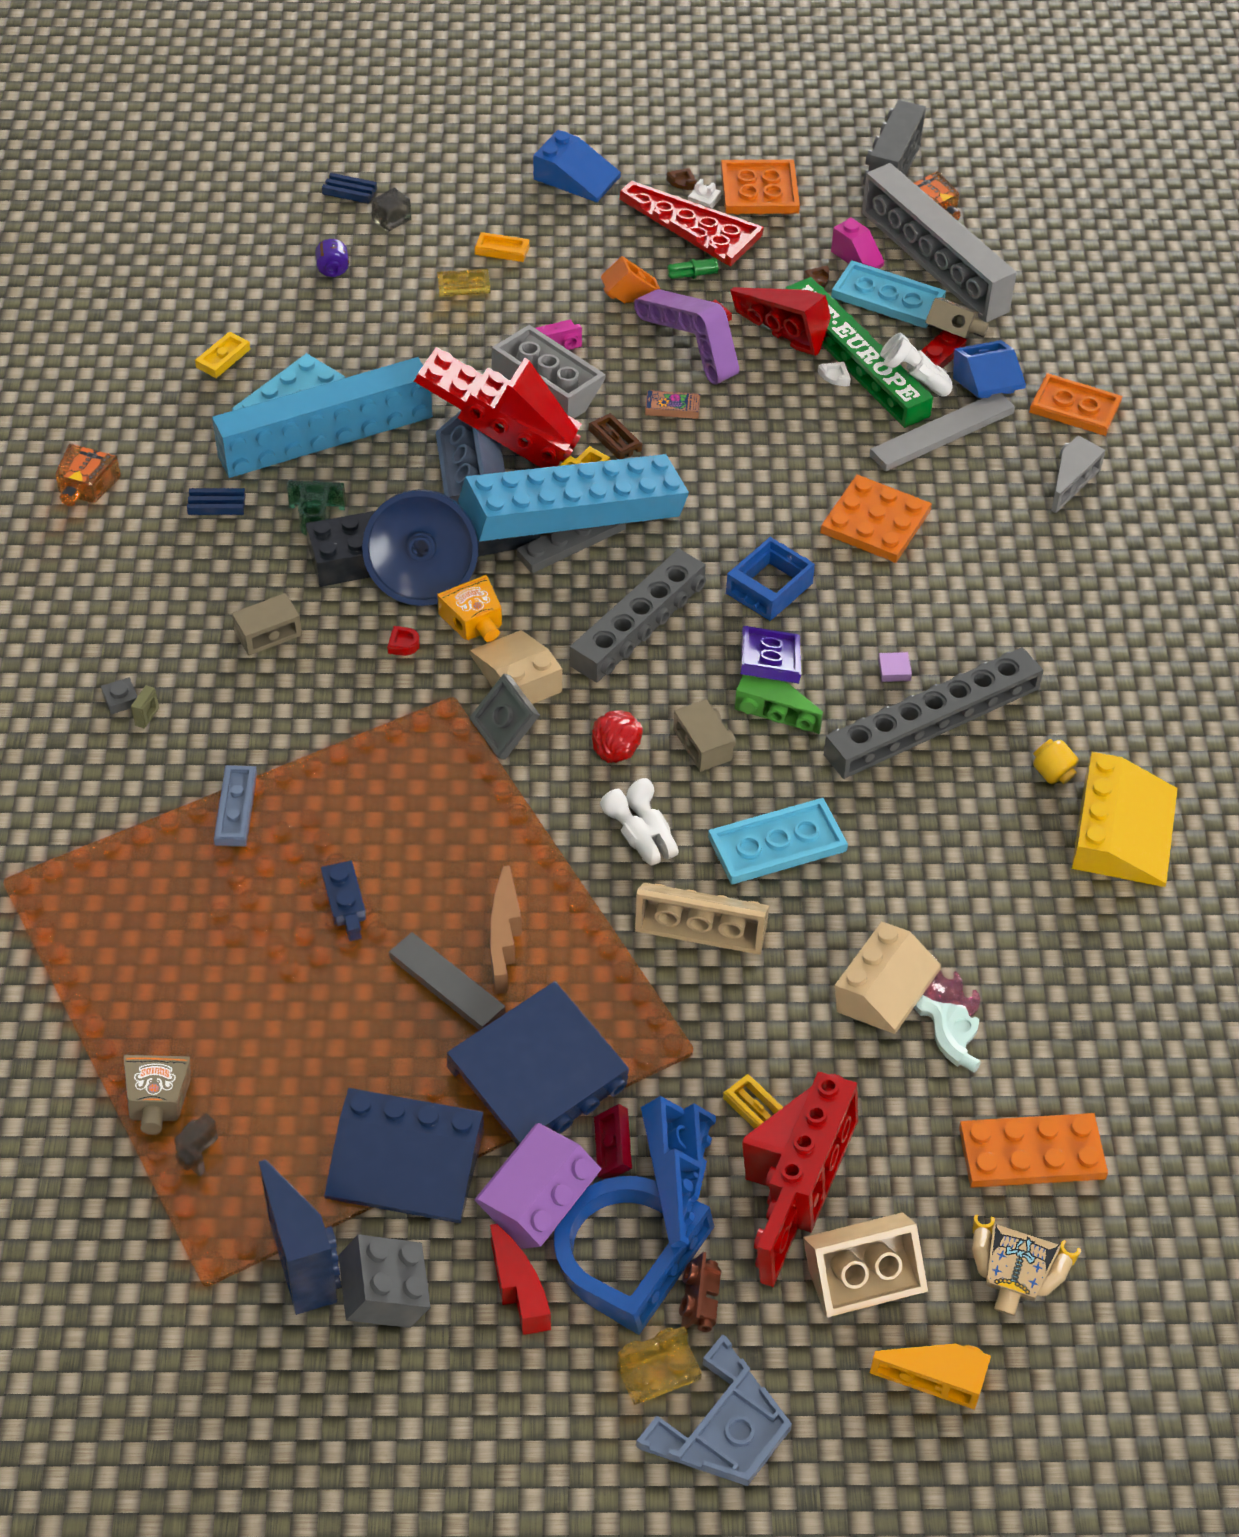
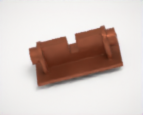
(701, 1278)

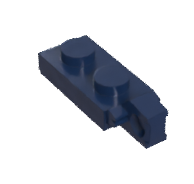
(344, 897)

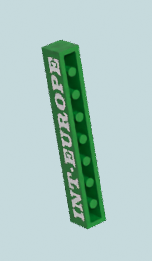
(861, 354)

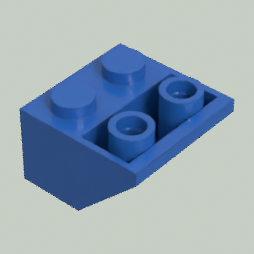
(988, 369)

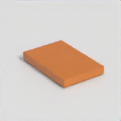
(1076, 404)

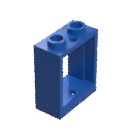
(757, 596)

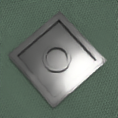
(504, 716)

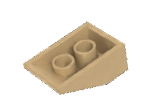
(525, 660)

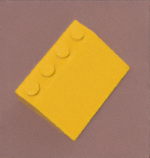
(1124, 822)

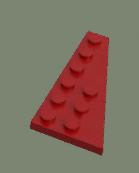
(704, 227)

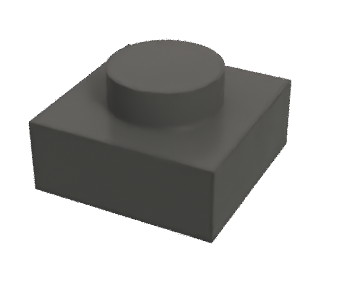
(119, 695)

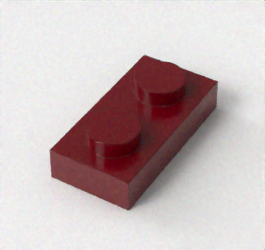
(613, 1142)

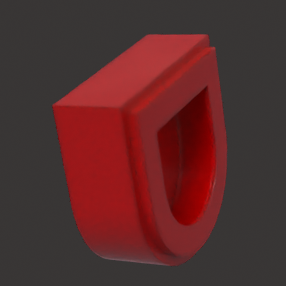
(403, 641)

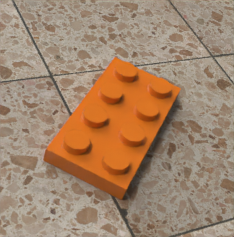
(1033, 1150)

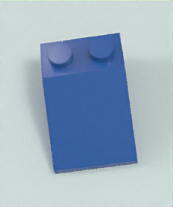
(573, 167)

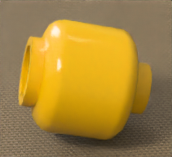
(1055, 761)

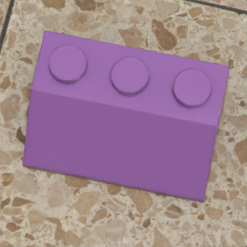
(537, 1186)

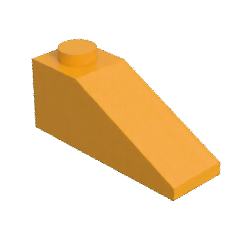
(940, 1370)

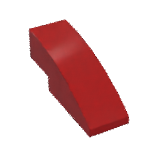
(519, 1283)

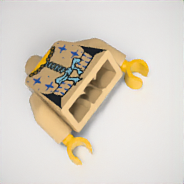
(1018, 1263)

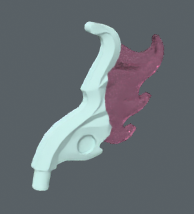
(951, 1018)

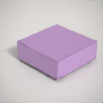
(894, 667)

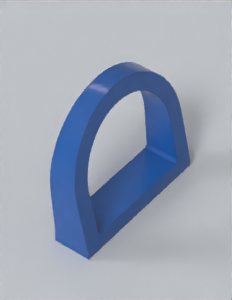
(638, 1308)

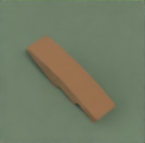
(504, 925)

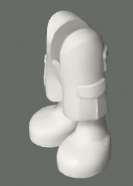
(899, 350)
(645, 831)

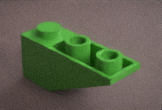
(777, 702)

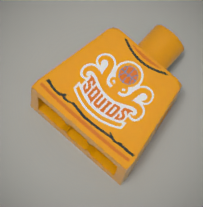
(472, 609)

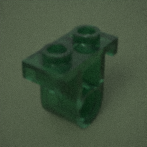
(315, 500)

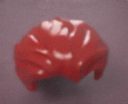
(616, 736)

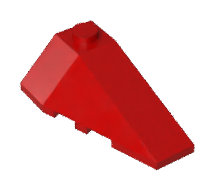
(789, 313)

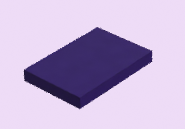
(770, 654)

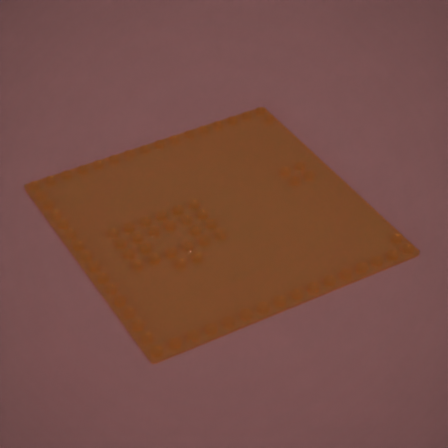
(244, 972)

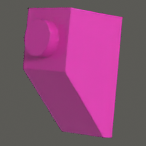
(855, 243)

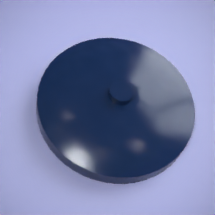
(420, 546)

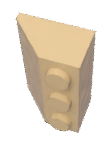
(886, 978)
(866, 1264)

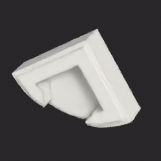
(835, 373)

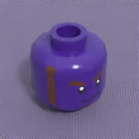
(331, 257)

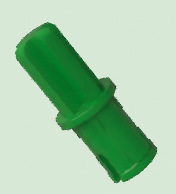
(693, 268)

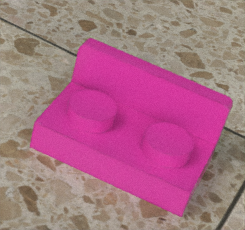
(564, 333)

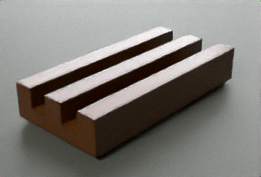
(611, 438)

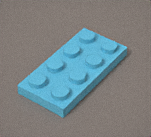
(886, 293)
(299, 376)
(777, 841)

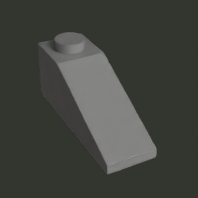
(1078, 465)

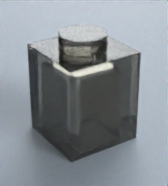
(391, 209)

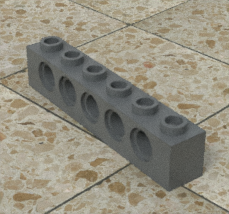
(637, 615)

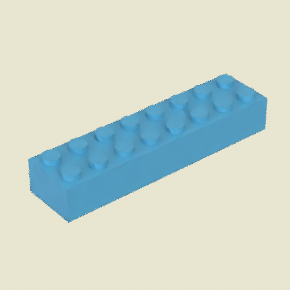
(321, 417)
(572, 496)

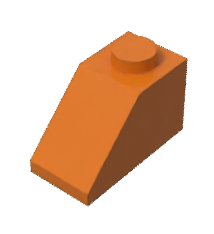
(627, 281)

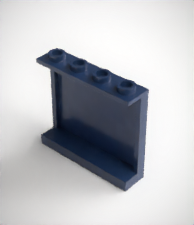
(539, 1064)

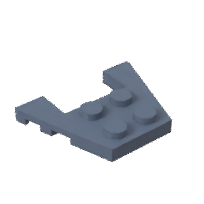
(736, 1432)

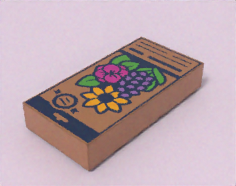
(672, 404)

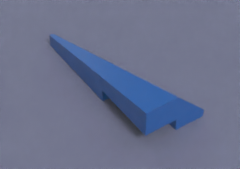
(677, 1150)

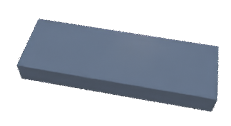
(235, 806)

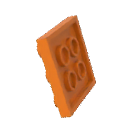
(760, 187)
(876, 518)

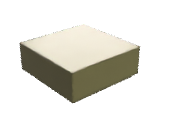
(145, 706)

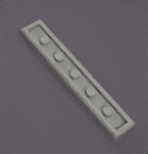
(941, 431)

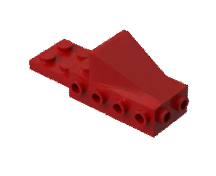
(519, 404)
(798, 1160)

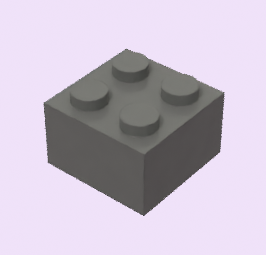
(384, 1281)

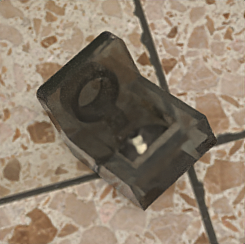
(193, 1141)

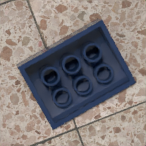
(404, 1155)
(302, 1243)

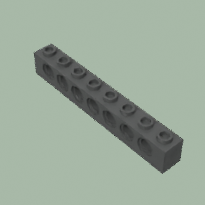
(932, 712)

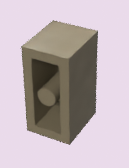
(267, 624)
(704, 735)

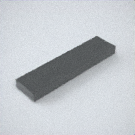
(446, 981)

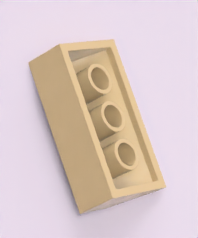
(701, 918)

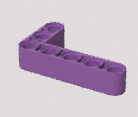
(699, 317)

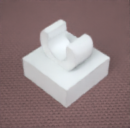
(705, 195)

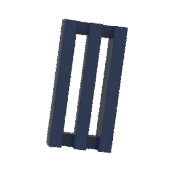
(349, 188)
(216, 501)

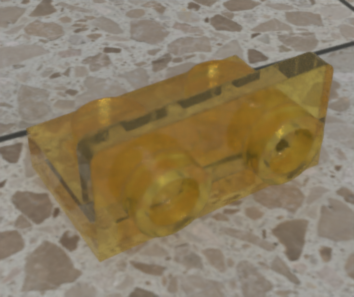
(658, 1365)

